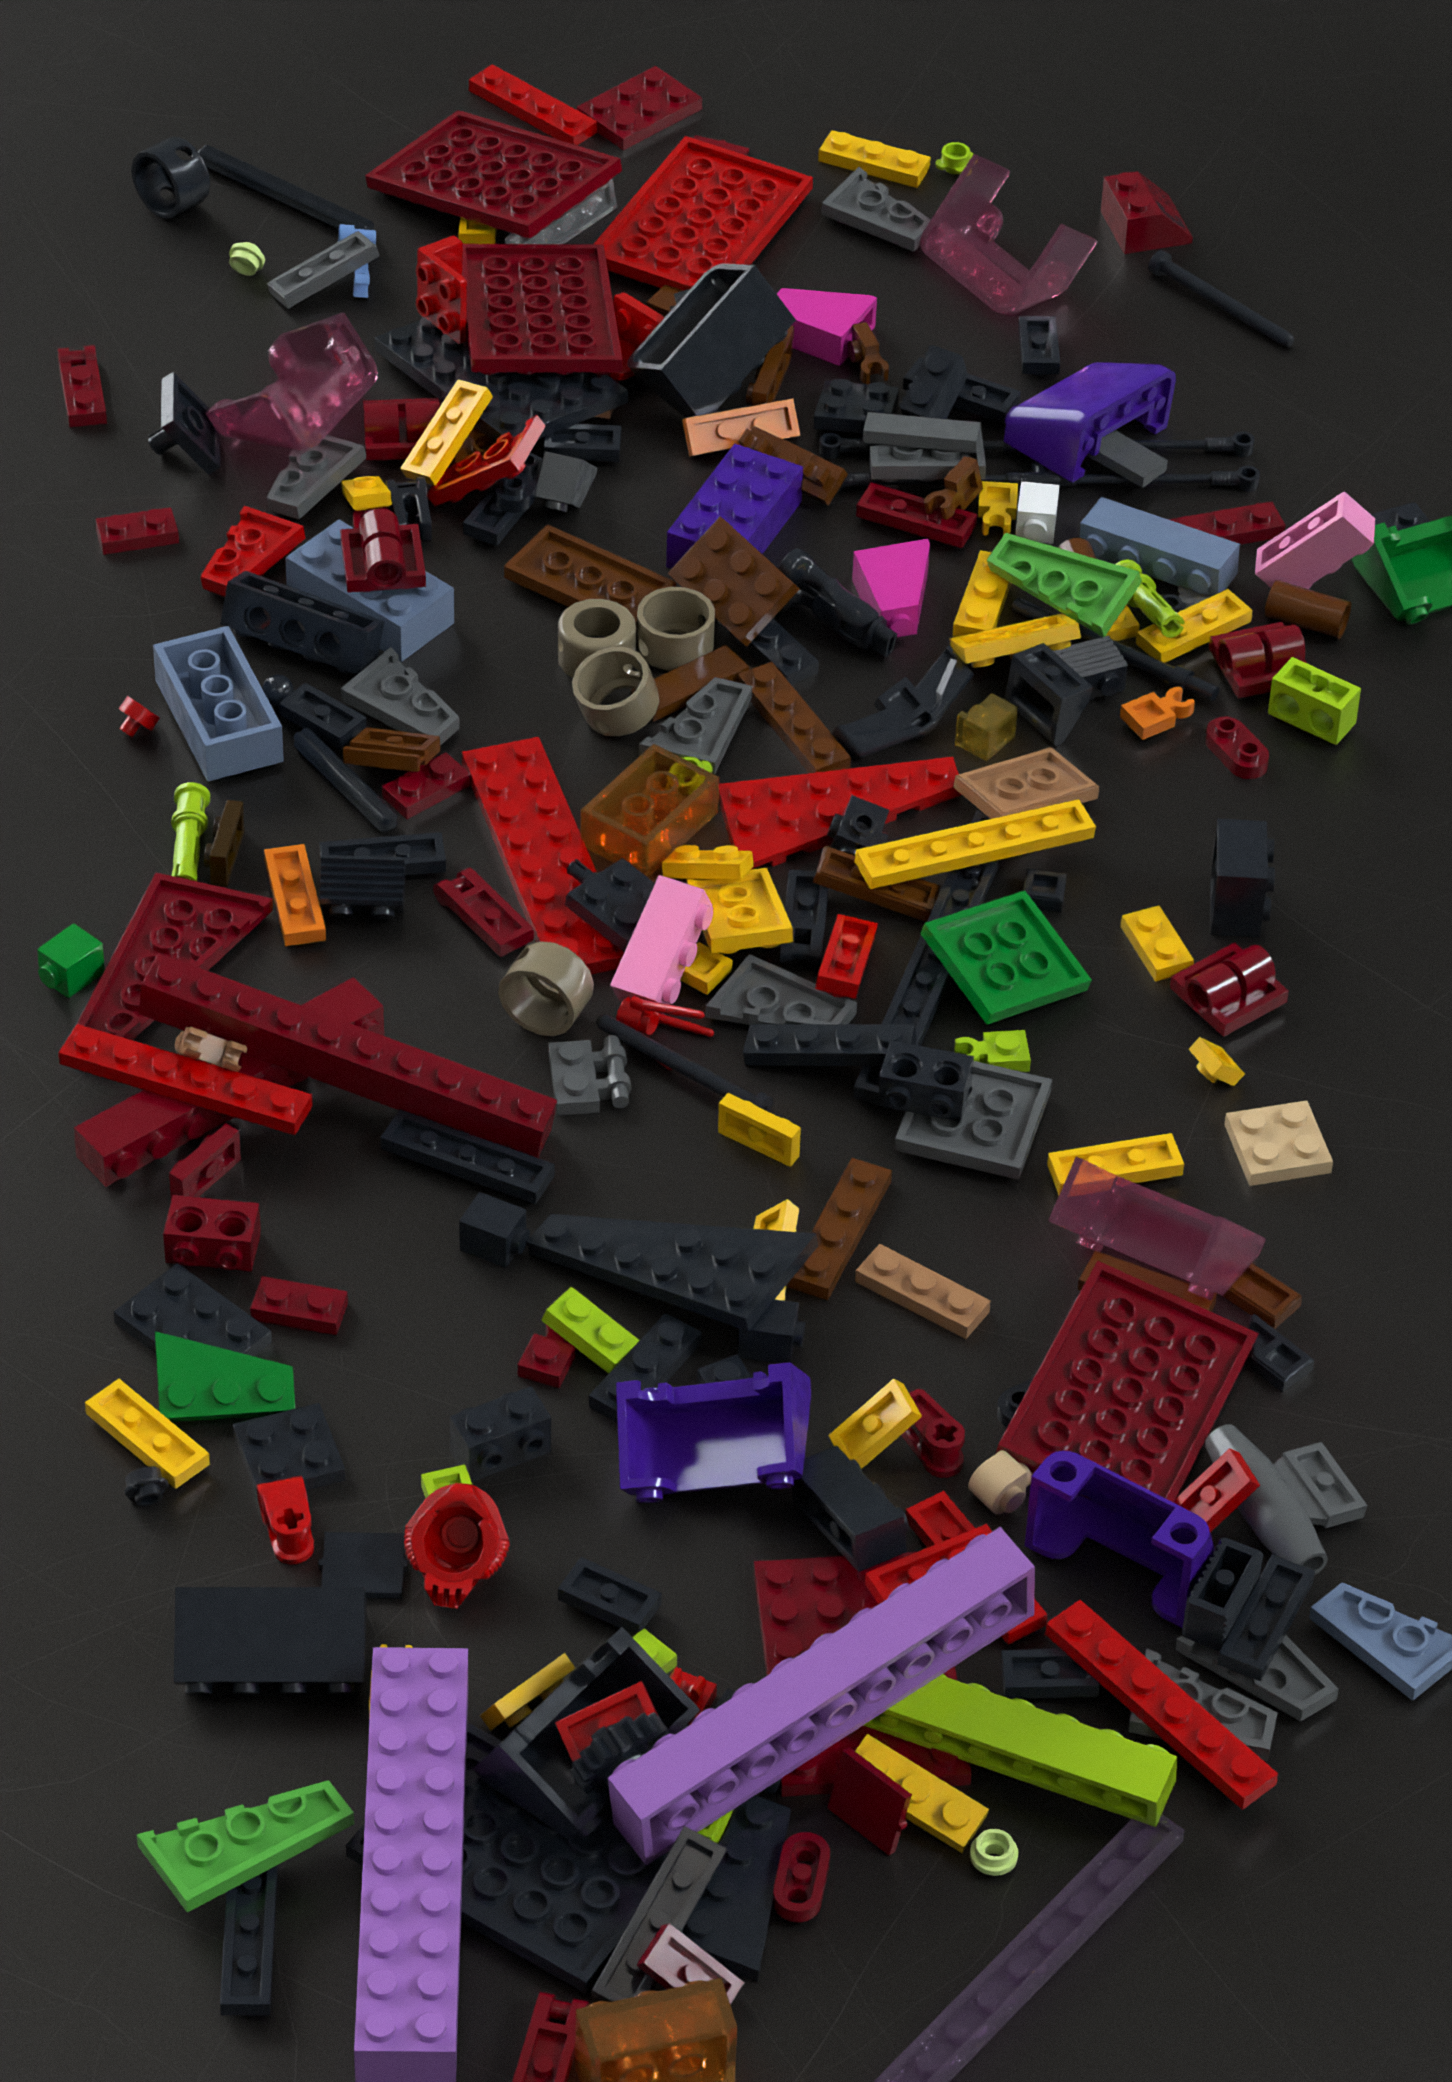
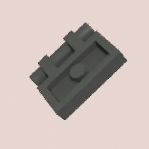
(575, 1080)

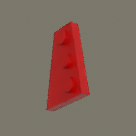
(480, 472)
(251, 547)

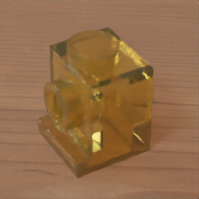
(986, 727)

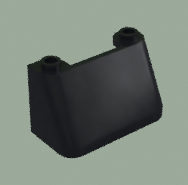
(532, 1760)

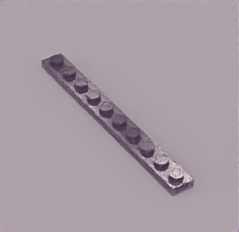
(1036, 1953)

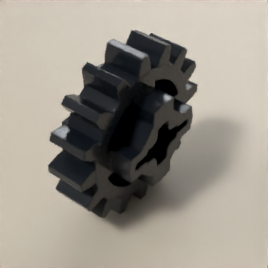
(614, 1746)

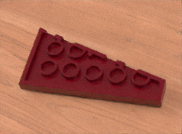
(180, 921)

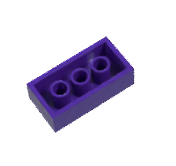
(748, 492)

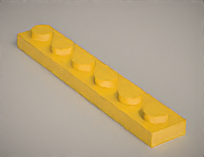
(974, 844)

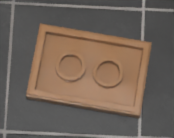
(1025, 784)

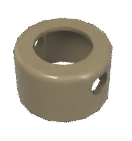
(674, 611)
(593, 618)
(608, 672)
(534, 1002)

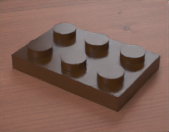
(736, 580)

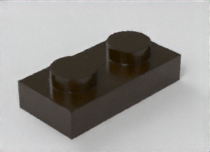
(227, 837)

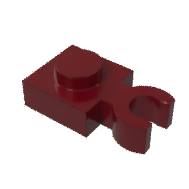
(546, 1359)

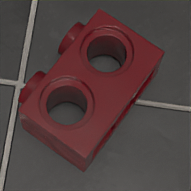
(212, 1233)

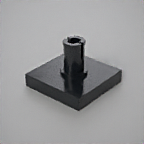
(186, 424)

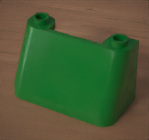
(1410, 568)

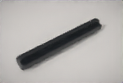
(345, 780)

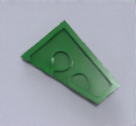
(218, 1383)

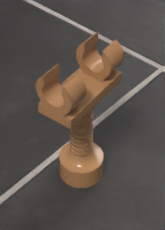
(209, 1048)

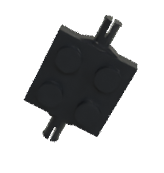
(610, 899)

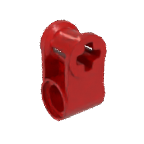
(287, 1519)

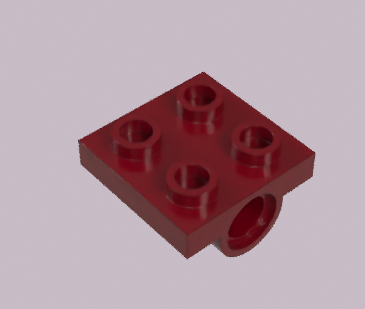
(395, 426)
(382, 554)
(1256, 655)
(1231, 987)

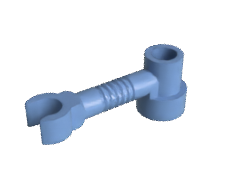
(361, 275)

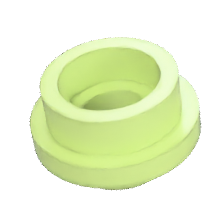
(246, 258)
(994, 1842)

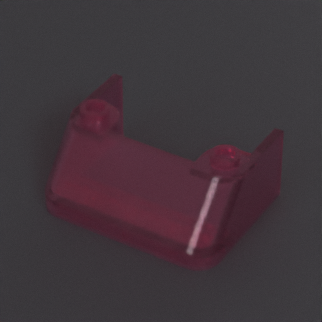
(964, 246)
(1154, 1229)

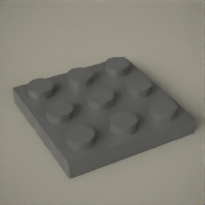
(995, 1125)

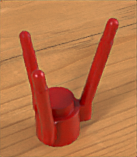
(646, 1015)

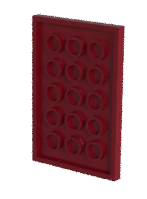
(494, 173)
(540, 309)
(1130, 1383)
(797, 1606)

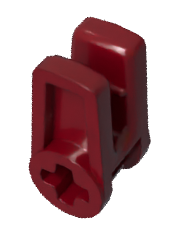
(935, 1437)

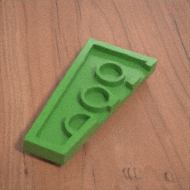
(1070, 582)
(226, 1851)

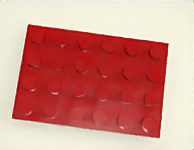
(700, 213)

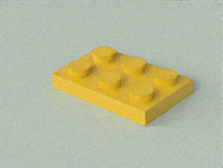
(984, 646)
(745, 913)

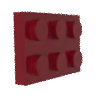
(641, 107)

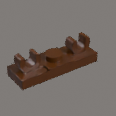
(820, 476)

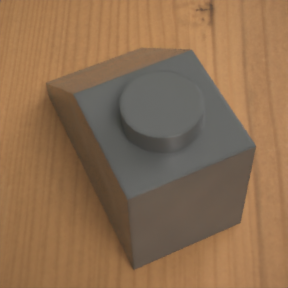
(564, 481)

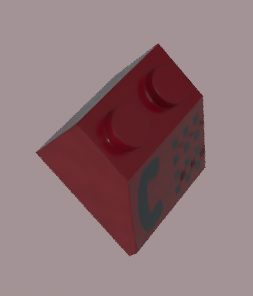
(1141, 214)

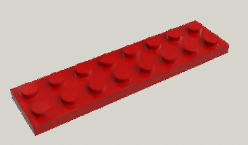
(537, 843)

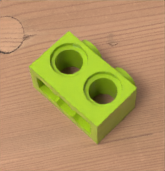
(1314, 700)

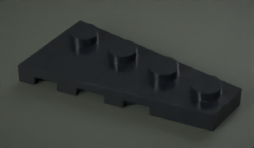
(738, 1901)

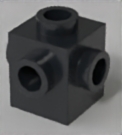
(858, 826)

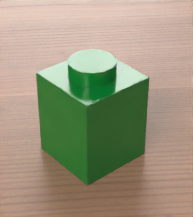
(70, 961)

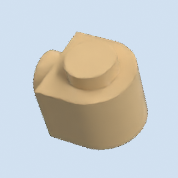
(1000, 1483)

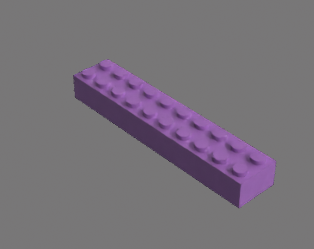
(822, 1694)
(412, 1867)

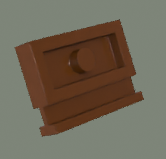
(391, 749)

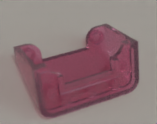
(320, 377)

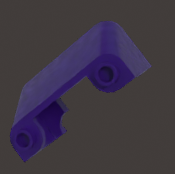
(1075, 414)
(713, 1434)

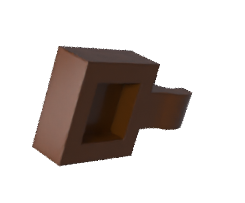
(865, 352)
(961, 488)

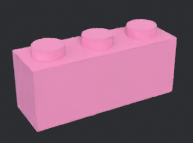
(1317, 544)
(663, 942)

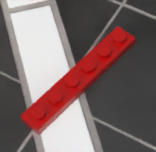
(185, 1079)
(1161, 1704)

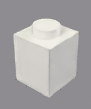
(1037, 511)

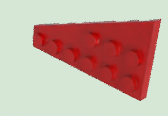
(796, 811)

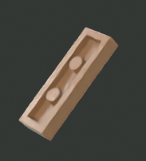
(922, 1291)

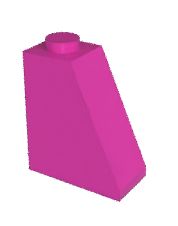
(827, 320)
(894, 582)

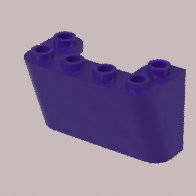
(1121, 1518)

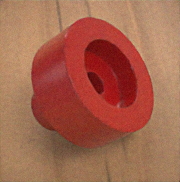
(137, 716)

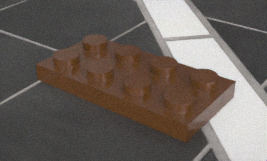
(577, 571)

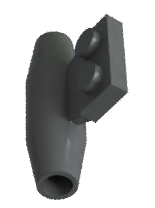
(1292, 1496)

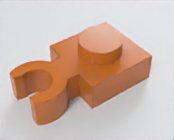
(1153, 715)

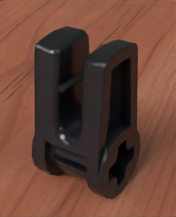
(412, 500)

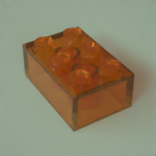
(650, 810)
(659, 2037)

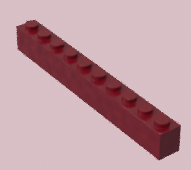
(347, 1055)

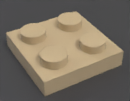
(1278, 1143)

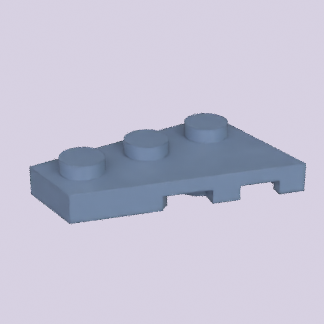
(1396, 1646)

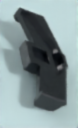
(907, 710)

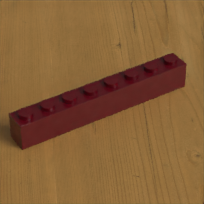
(154, 1125)

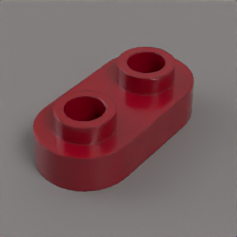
(1237, 747)
(801, 1880)

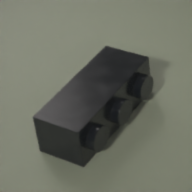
(850, 1509)

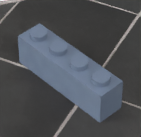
(1161, 547)

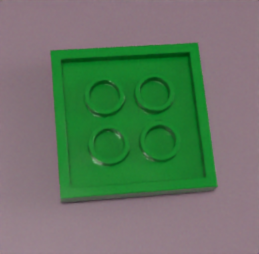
(1005, 957)

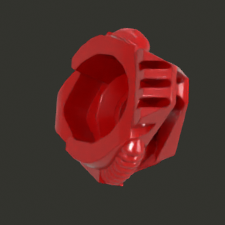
(455, 1542)

